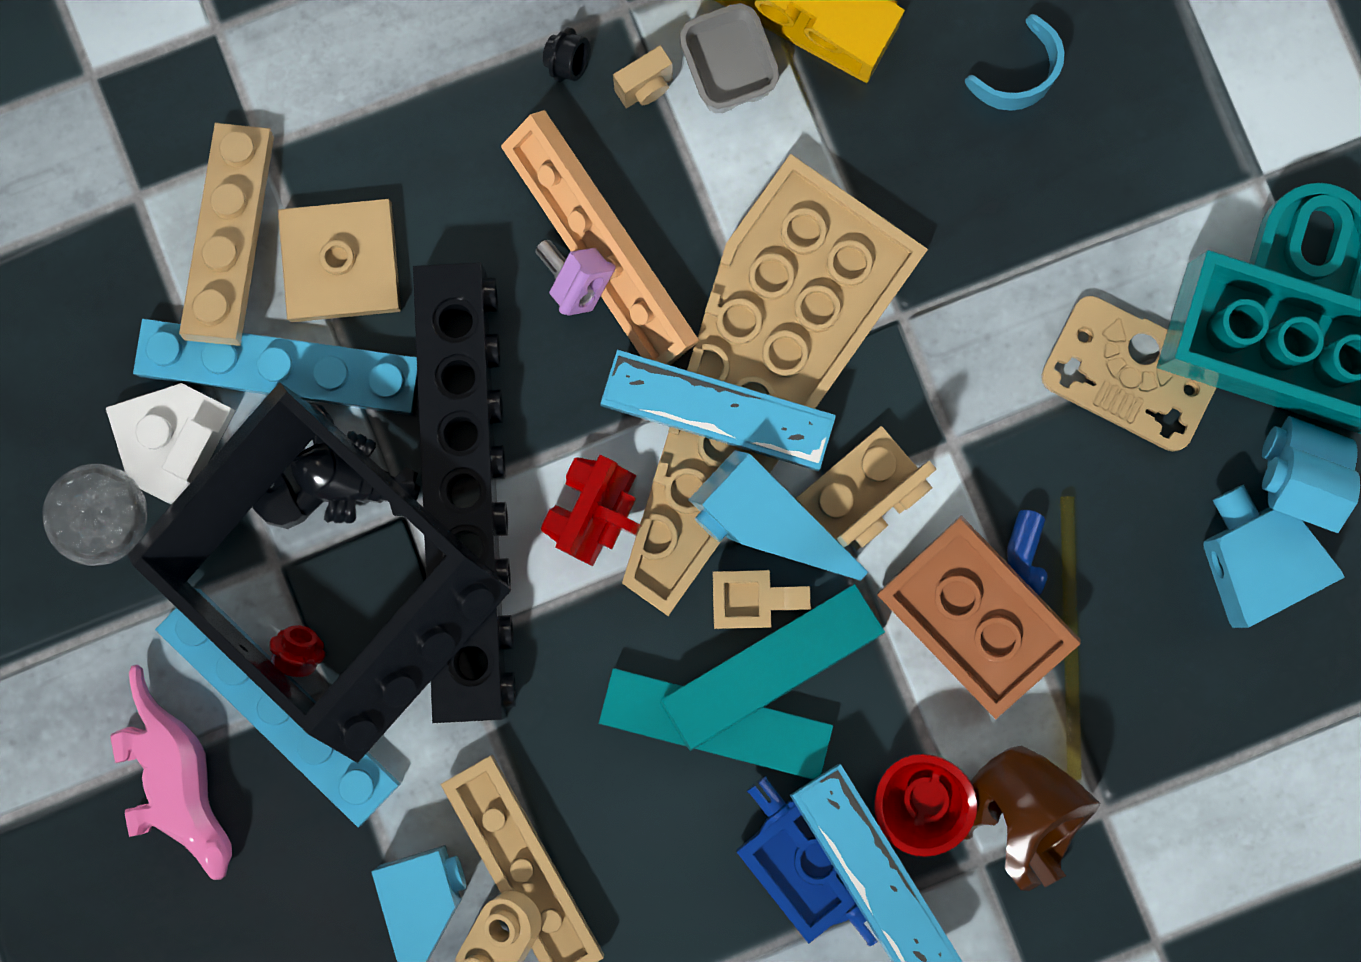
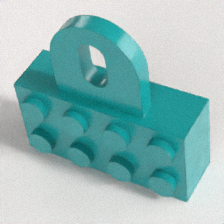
(1278, 322)

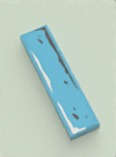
(718, 410)
(871, 870)

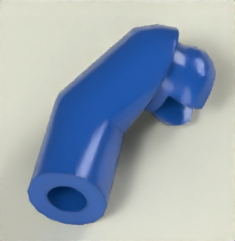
(1023, 547)

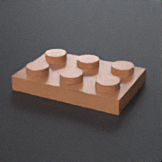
(979, 617)

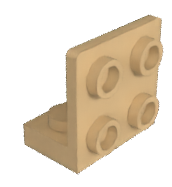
(864, 487)

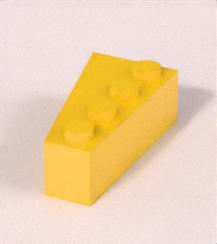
(837, 31)

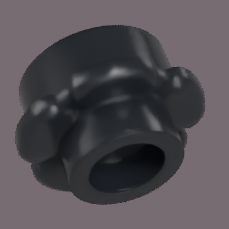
(566, 55)

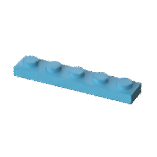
(261, 362)
(349, 785)

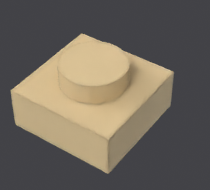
(644, 78)

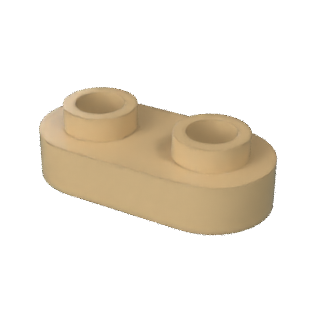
(492, 943)

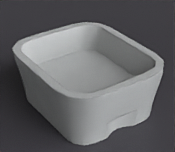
(729, 57)

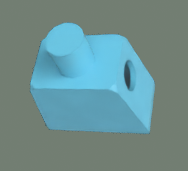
(1264, 560)

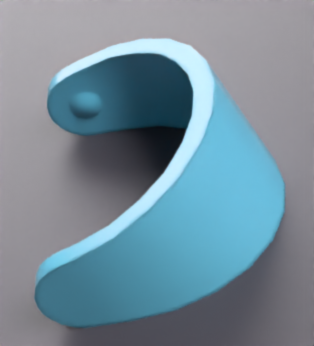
(1021, 100)

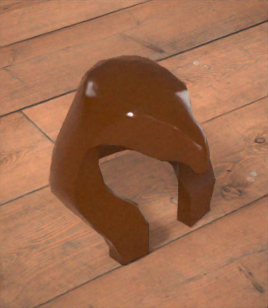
(1040, 811)

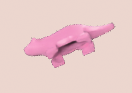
(172, 781)

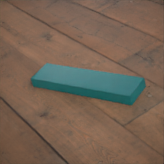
(772, 667)
(763, 738)

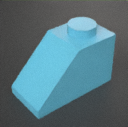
(419, 900)

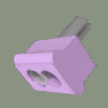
(578, 278)

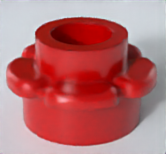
(296, 651)

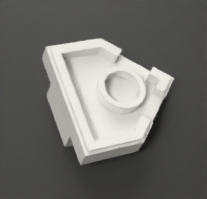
(168, 437)

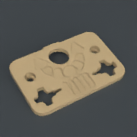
(1122, 385)

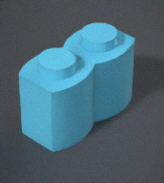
(1311, 473)

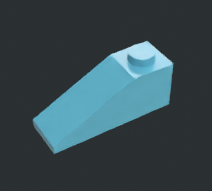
(758, 512)

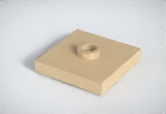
(339, 260)

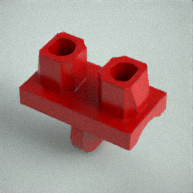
(598, 512)

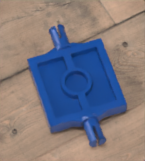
(797, 870)

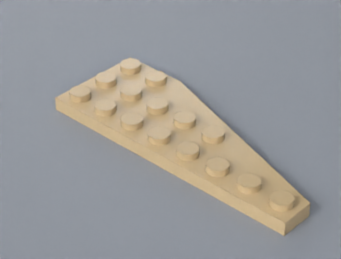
(783, 320)

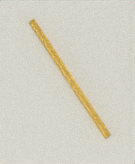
(1070, 618)

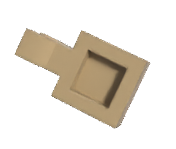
(747, 599)

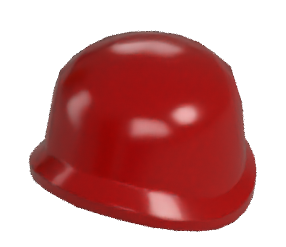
(925, 805)

